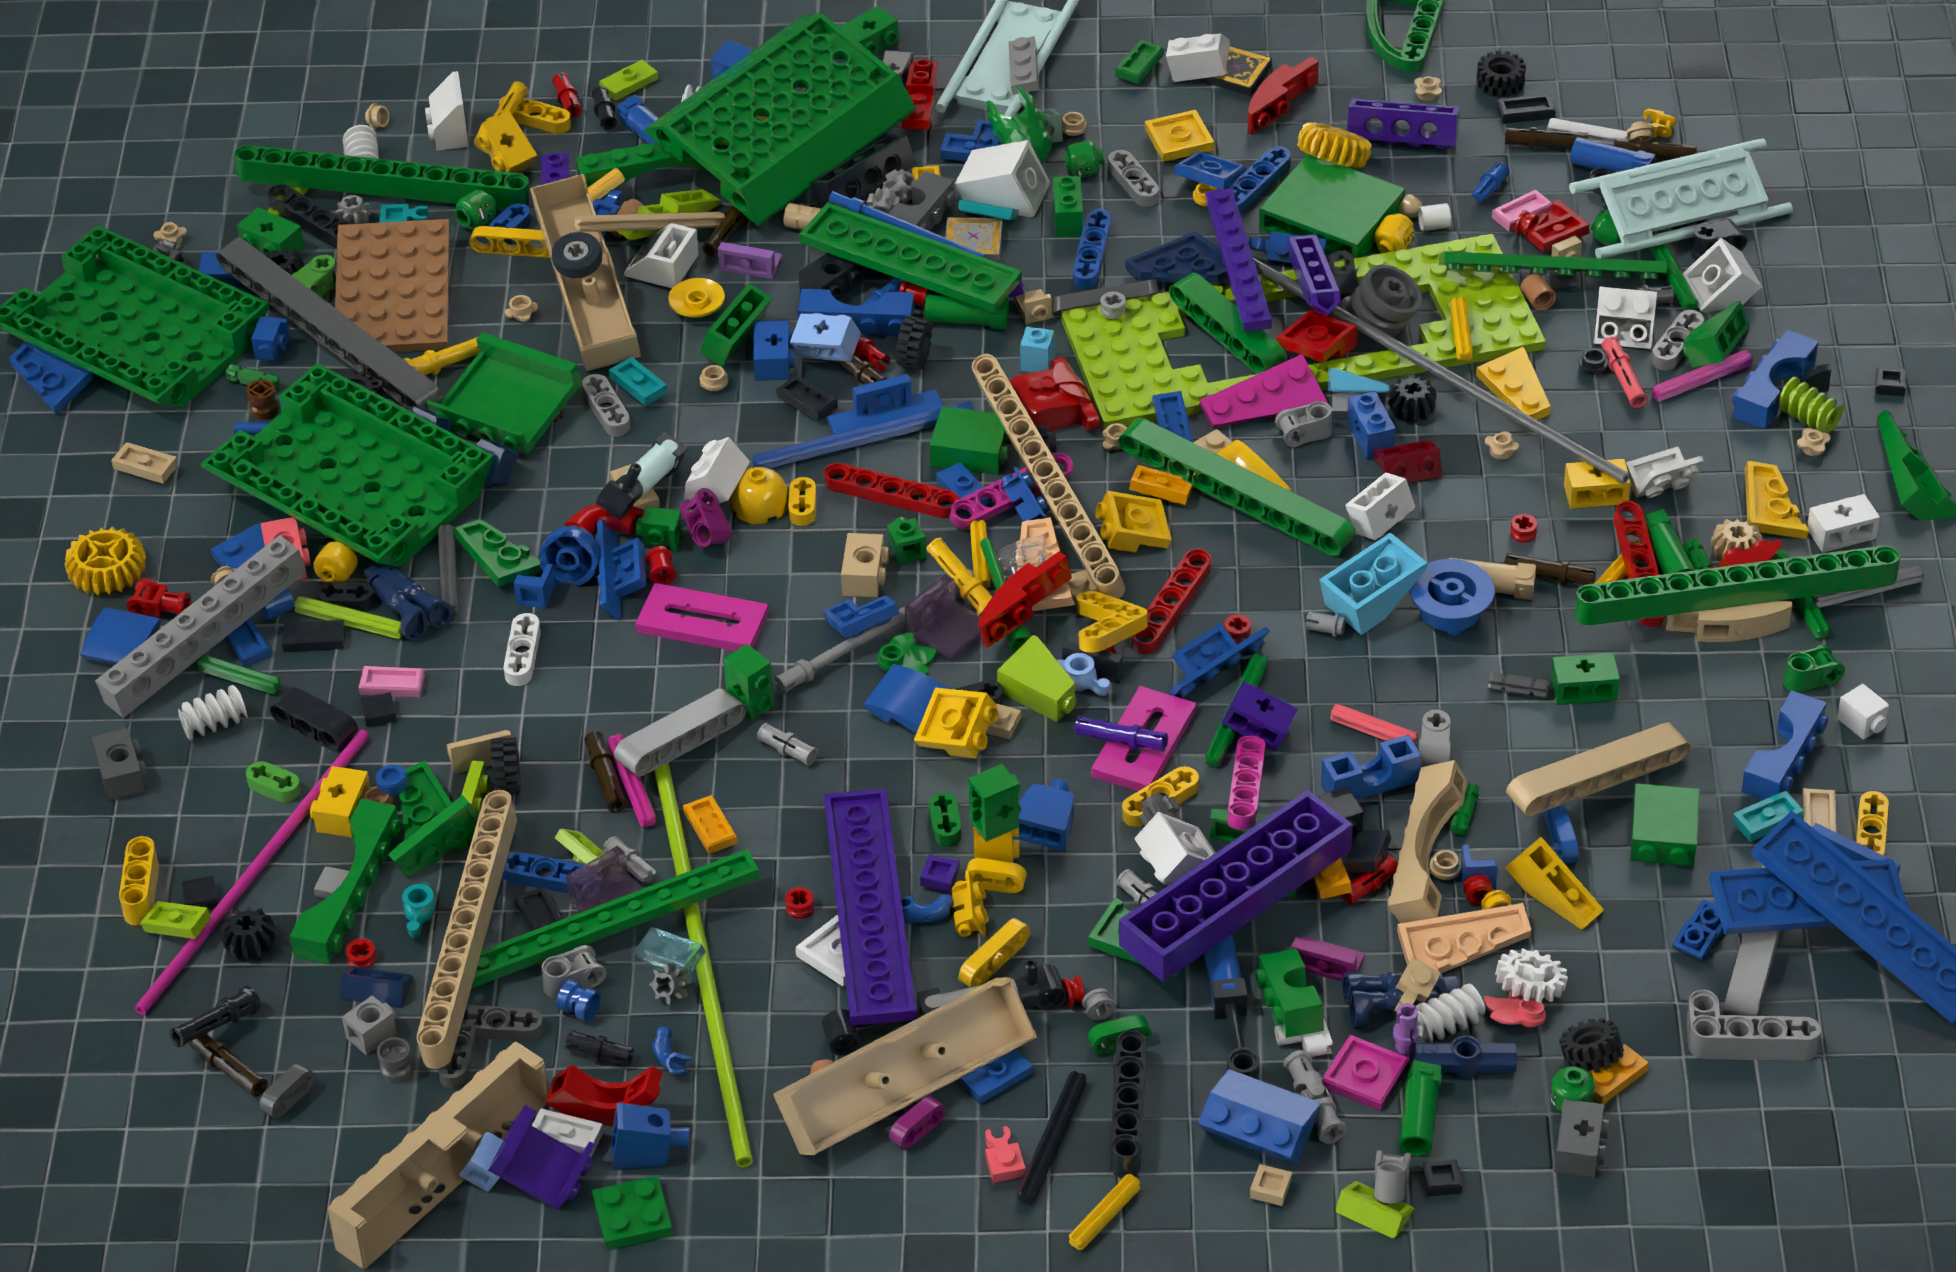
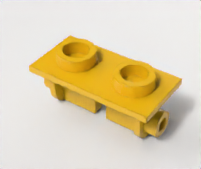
(970, 896)

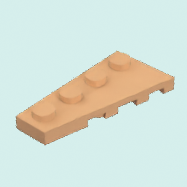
(1063, 595)
(1463, 937)

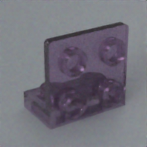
(940, 620)
(601, 881)

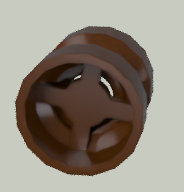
(262, 399)

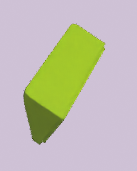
(1360, 1205)

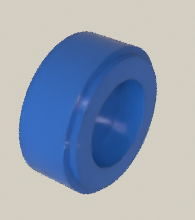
(391, 779)

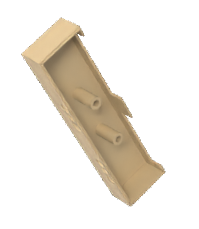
(593, 301)
(904, 1066)
(377, 1206)

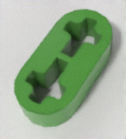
(272, 784)

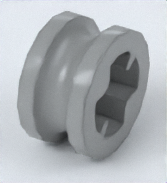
(1113, 305)
(1098, 1004)

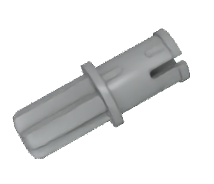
(635, 864)

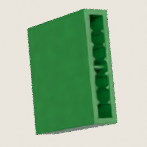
(1332, 204)

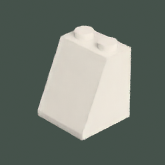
(1005, 177)

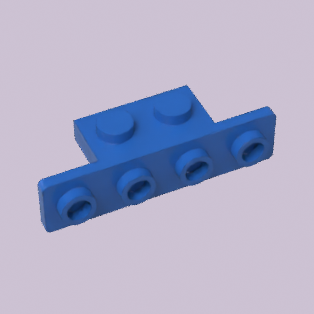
(882, 403)
(619, 567)
(1208, 654)

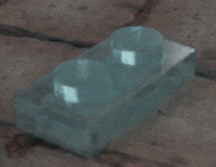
(664, 948)

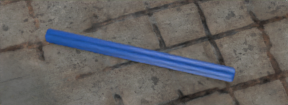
(851, 438)

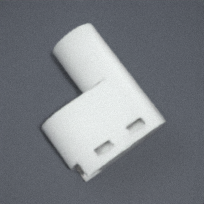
(1314, 1043)

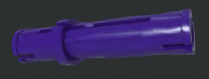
(1117, 733)

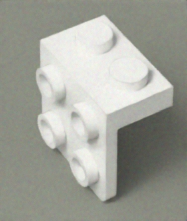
(1661, 471)

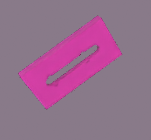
(658, 622)
(1112, 763)

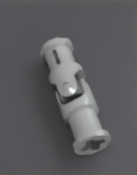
(1310, 1085)

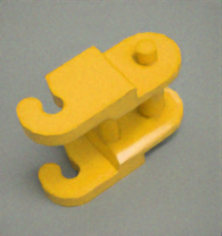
(1660, 122)

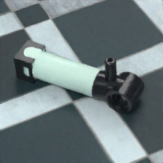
(659, 461)

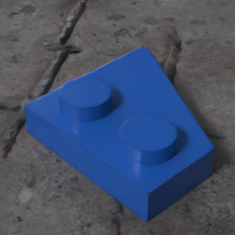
(239, 548)

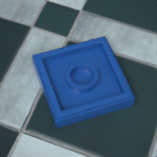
(1210, 170)

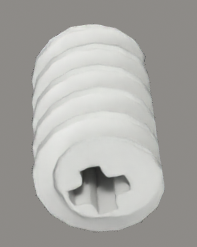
(360, 142)
(212, 711)
(1448, 1011)

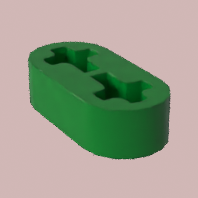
(949, 819)
(1104, 1035)

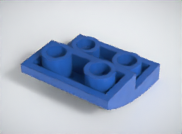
(117, 635)
(902, 696)

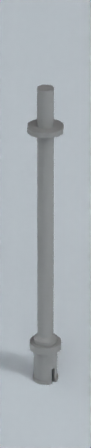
(804, 670)

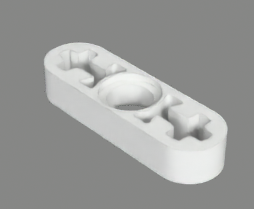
(527, 658)

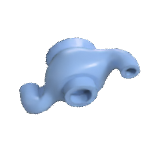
(1082, 671)

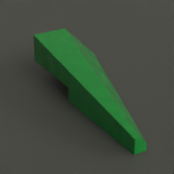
(1913, 476)

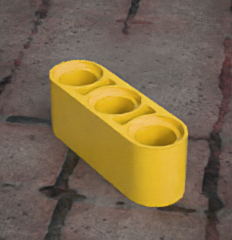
(138, 879)

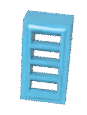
(1348, 382)

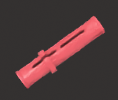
(1613, 351)

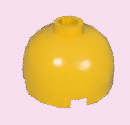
(759, 496)

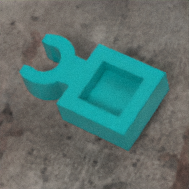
(401, 212)

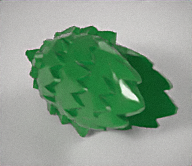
(1025, 126)

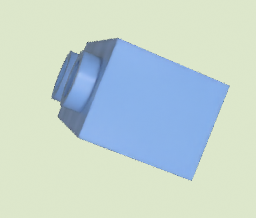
(825, 337)

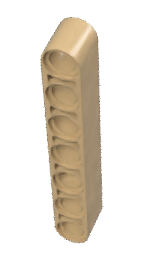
(1598, 769)

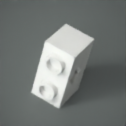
(1380, 506)
(1843, 523)

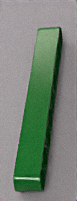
(1237, 487)

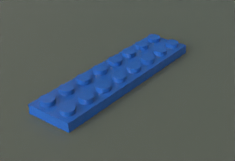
(1862, 910)

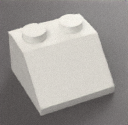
(1198, 57)
(447, 115)
(1721, 278)
(717, 470)
(1172, 847)

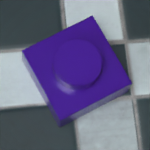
(939, 873)

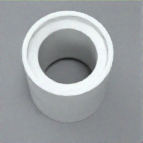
(1434, 217)

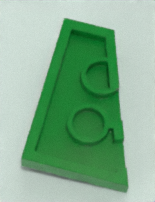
(496, 554)

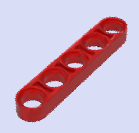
(881, 482)
(1636, 551)
(1172, 589)

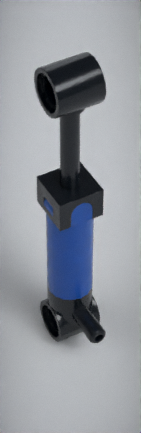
(1230, 1002)

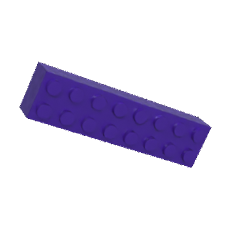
(1235, 885)

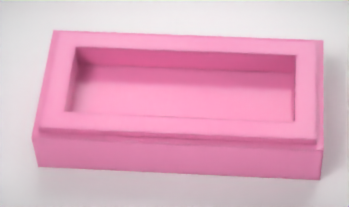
(1532, 202)
(398, 681)

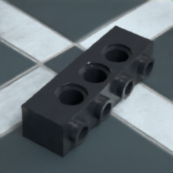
(865, 170)
(833, 274)

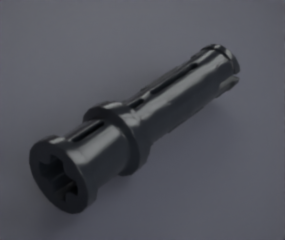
(227, 1012)

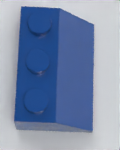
(1260, 1116)

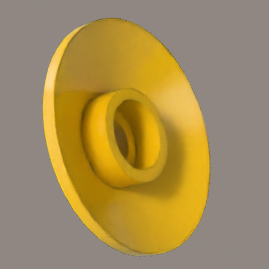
(696, 297)

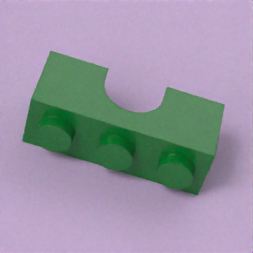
(1284, 987)

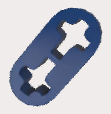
(514, 216)

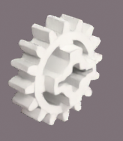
(1531, 975)

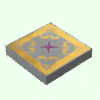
(978, 234)

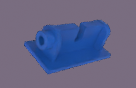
(1021, 487)

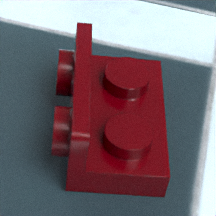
(1411, 461)

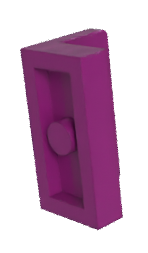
(1326, 958)

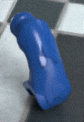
(918, 913)
(663, 1051)

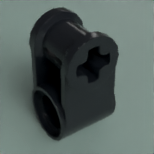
(1713, 232)
(1345, 276)

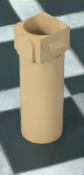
(1510, 578)

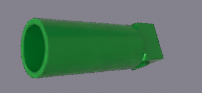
(953, 311)
(1666, 544)
(1420, 1108)

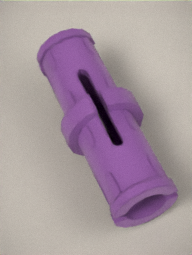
(1406, 1030)

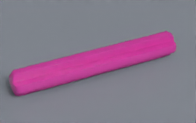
(1701, 376)
(634, 788)

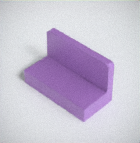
(748, 260)

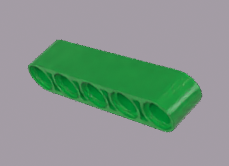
(1223, 323)

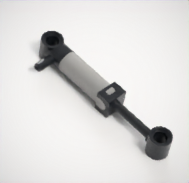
(1038, 988)

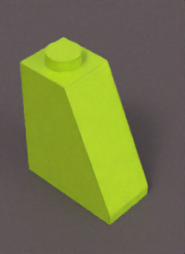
(1037, 680)

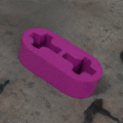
(917, 1122)

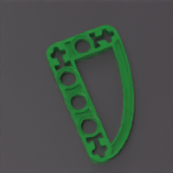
(1402, 59)

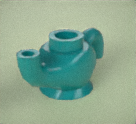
(418, 907)

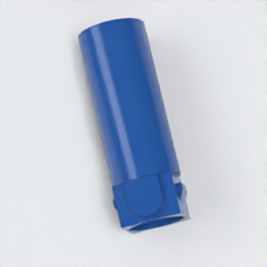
(636, 117)
(1601, 155)

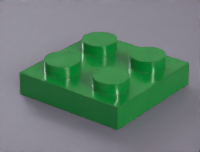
(632, 1212)

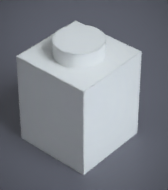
(1863, 711)

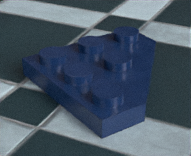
(1179, 259)

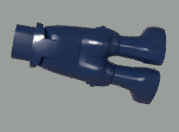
(400, 594)
(1358, 989)

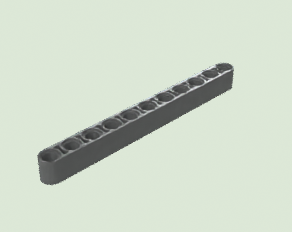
(327, 325)

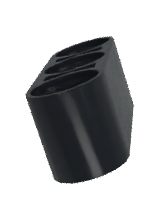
(313, 718)

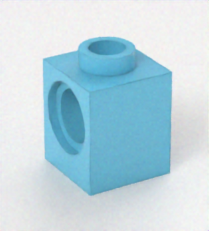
(1037, 349)

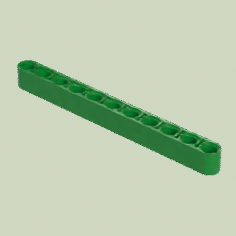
(376, 176)
(1736, 585)

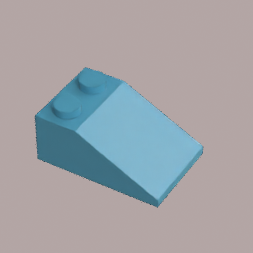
(1372, 582)

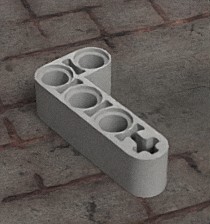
(1747, 1036)

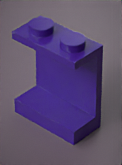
(540, 1162)

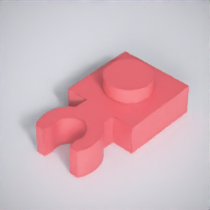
(1003, 1158)

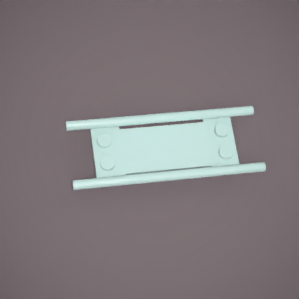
(991, 72)
(1682, 193)

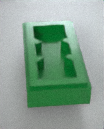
(1139, 61)

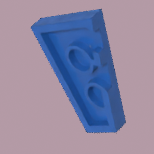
(50, 376)

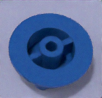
(1452, 594)

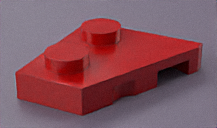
(1556, 227)

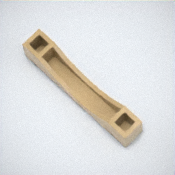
(1437, 796)

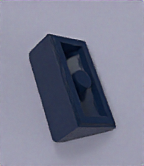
(385, 986)

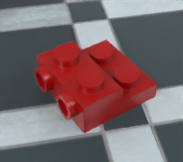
(1319, 337)

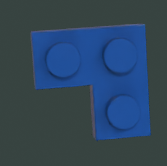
(959, 147)
(853, 620)

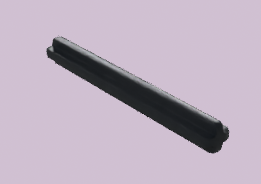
(1051, 1137)

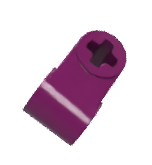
(705, 520)

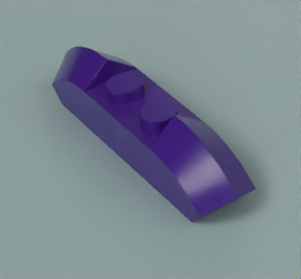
(1313, 273)

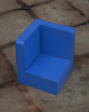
(535, 590)
(1475, 867)

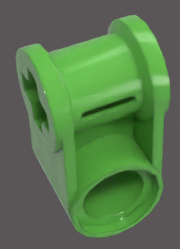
(317, 278)

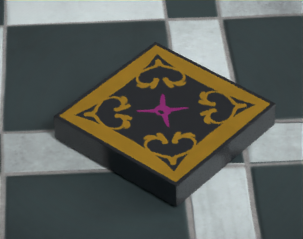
(1243, 71)

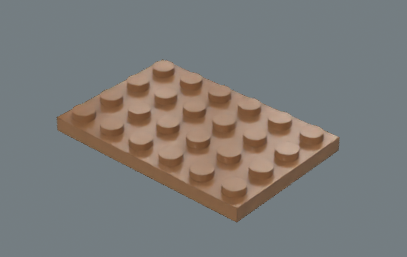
(396, 282)

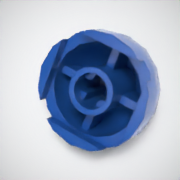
(572, 553)

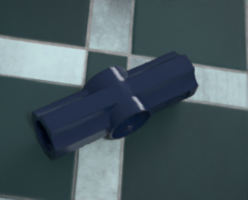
(1468, 1056)

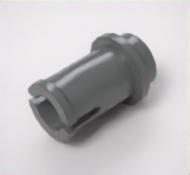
(1664, 294)

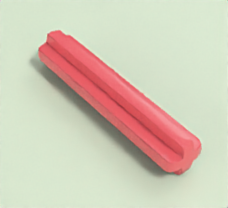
(1369, 724)

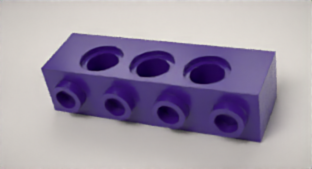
(1416, 115)

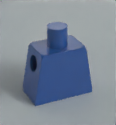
(1047, 815)
(644, 1136)

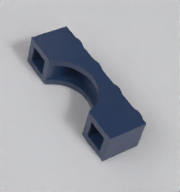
(503, 456)

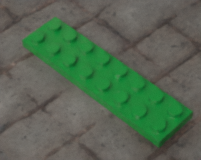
(911, 257)

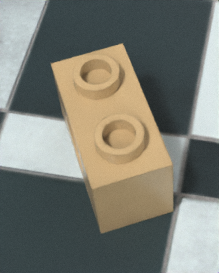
(863, 565)

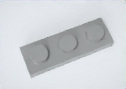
(1023, 64)

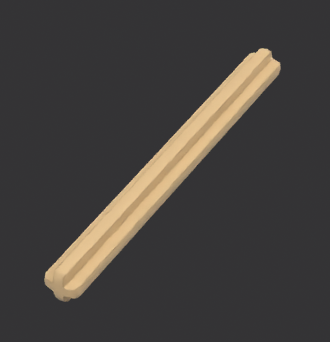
(631, 222)

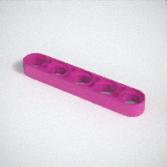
(998, 495)
(1246, 783)

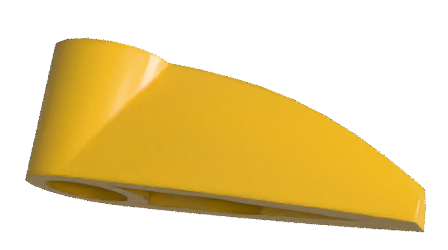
(1243, 456)

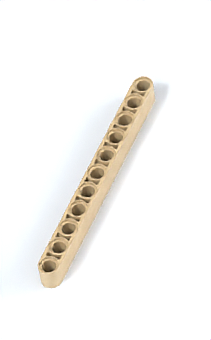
(1004, 402)
(466, 930)

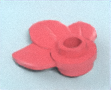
(1515, 1010)

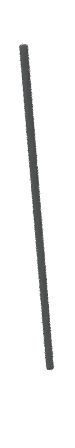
(1455, 380)

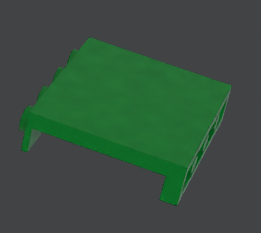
(509, 394)

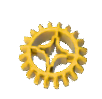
(1334, 145)
(105, 561)

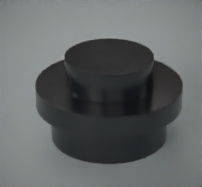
(1593, 361)

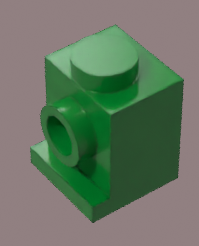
(660, 527)
(904, 533)

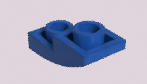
(1700, 932)

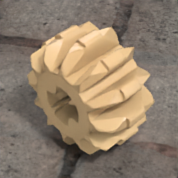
(1734, 535)

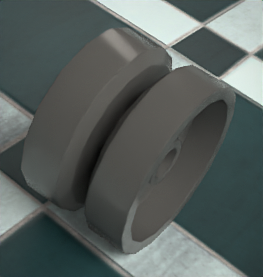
(1386, 299)

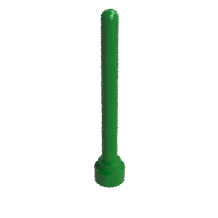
(1020, 634)

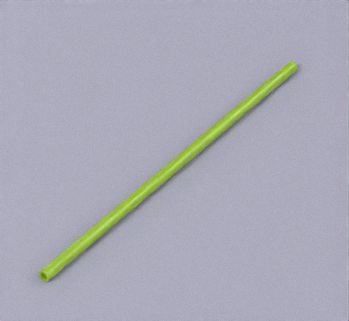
(705, 976)

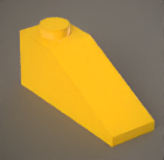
(1553, 884)

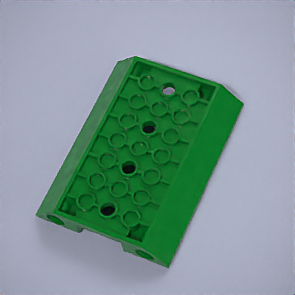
(804, 132)
(148, 301)
(372, 449)

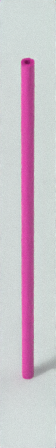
(246, 879)

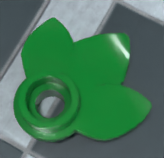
(904, 653)

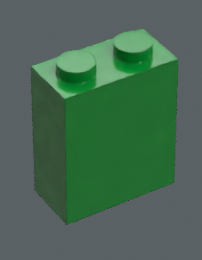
(969, 438)
(1664, 824)

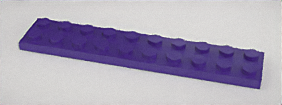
(869, 908)

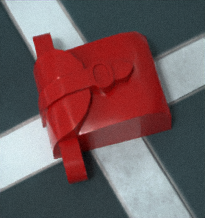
(1056, 397)

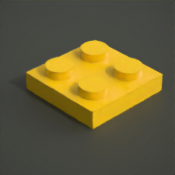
(1179, 135)

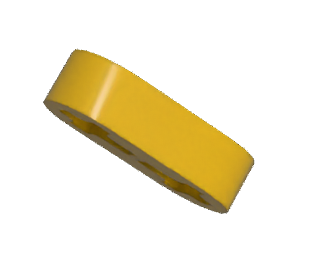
(799, 501)
(998, 875)

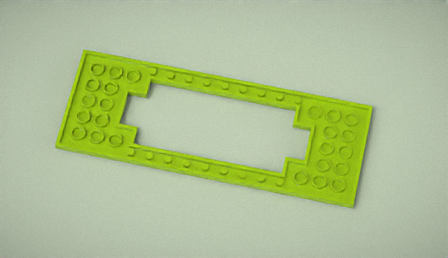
(1128, 363)

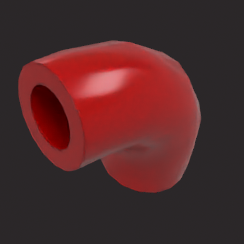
(589, 515)

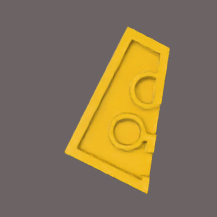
(1516, 383)
(1769, 503)

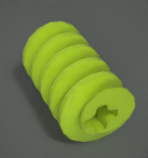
(1810, 406)

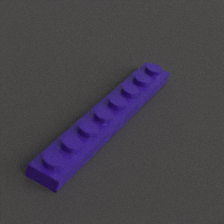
(1238, 260)

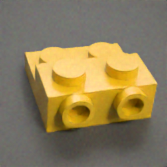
(1132, 521)
(957, 722)

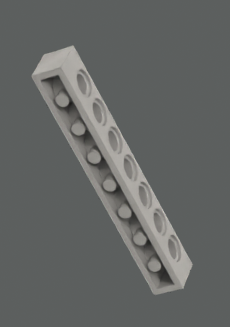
(201, 626)

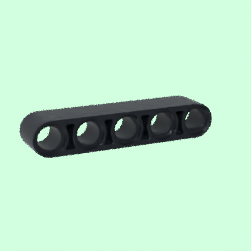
(1128, 1104)

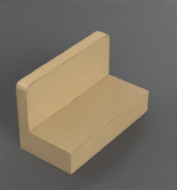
(473, 749)

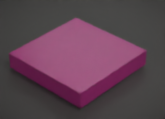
(1365, 1072)

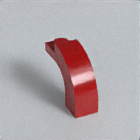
(594, 1100)

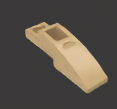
(1734, 622)

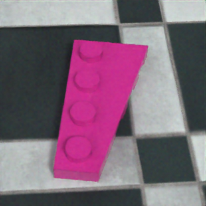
(1264, 394)

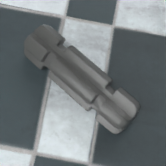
(1518, 685)

